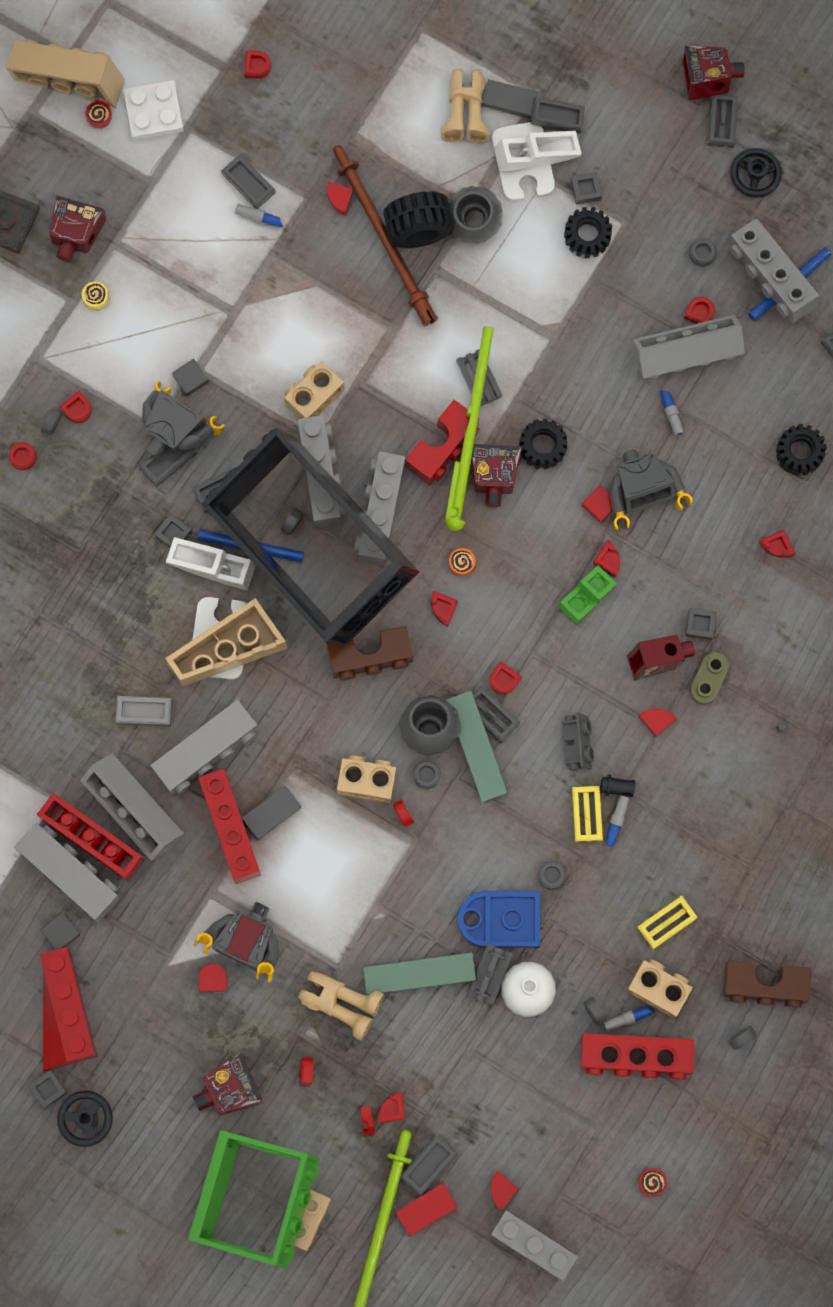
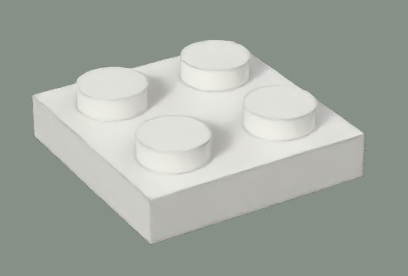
(153, 110)

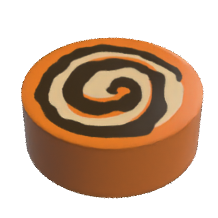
(462, 562)

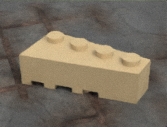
(66, 70)
(227, 645)

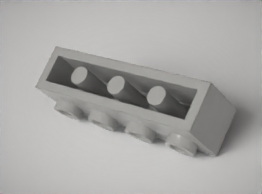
(774, 271)
(689, 347)
(314, 437)
(382, 503)
(205, 747)
(131, 807)
(67, 872)

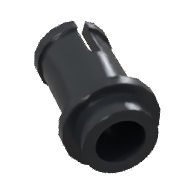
(617, 786)

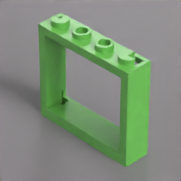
(216, 1186)

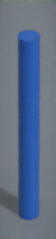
(806, 269)
(226, 540)

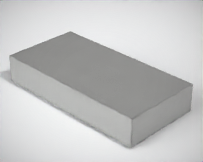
(143, 711)

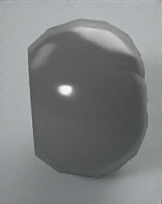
(473, 199)
(429, 711)

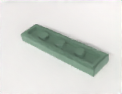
(478, 748)
(420, 973)

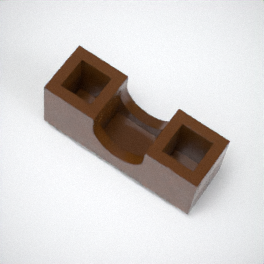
(394, 653)
(742, 984)

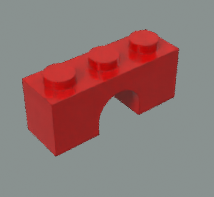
(429, 461)

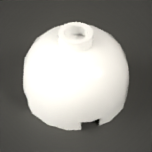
(528, 989)

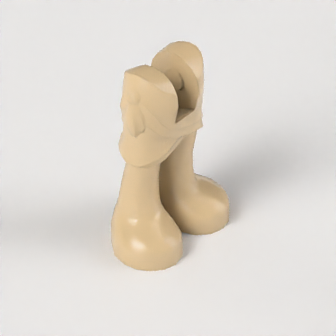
(453, 130)
(328, 1003)

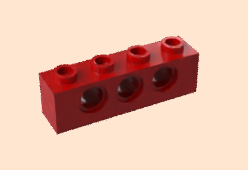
(229, 826)
(90, 837)
(680, 1050)

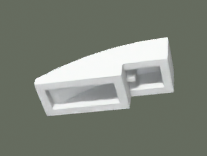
(537, 150)
(211, 563)

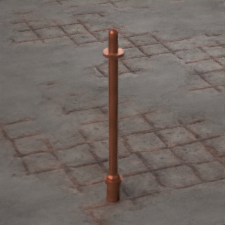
(418, 298)

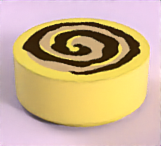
(95, 295)

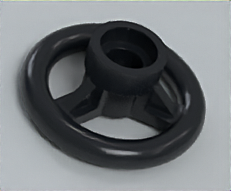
(756, 163)
(92, 1138)

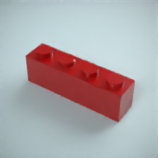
(65, 1021)

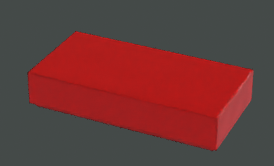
(426, 1209)

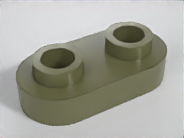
(709, 677)

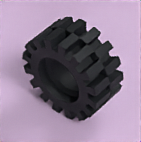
(588, 247)
(801, 434)

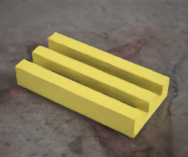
(587, 837)
(648, 936)

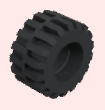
(418, 219)

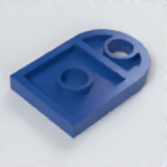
(504, 919)

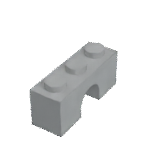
(534, 1245)

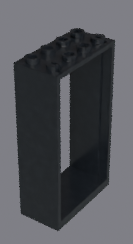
(244, 478)

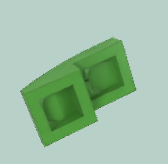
(587, 595)

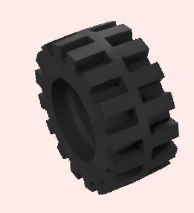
(546, 428)

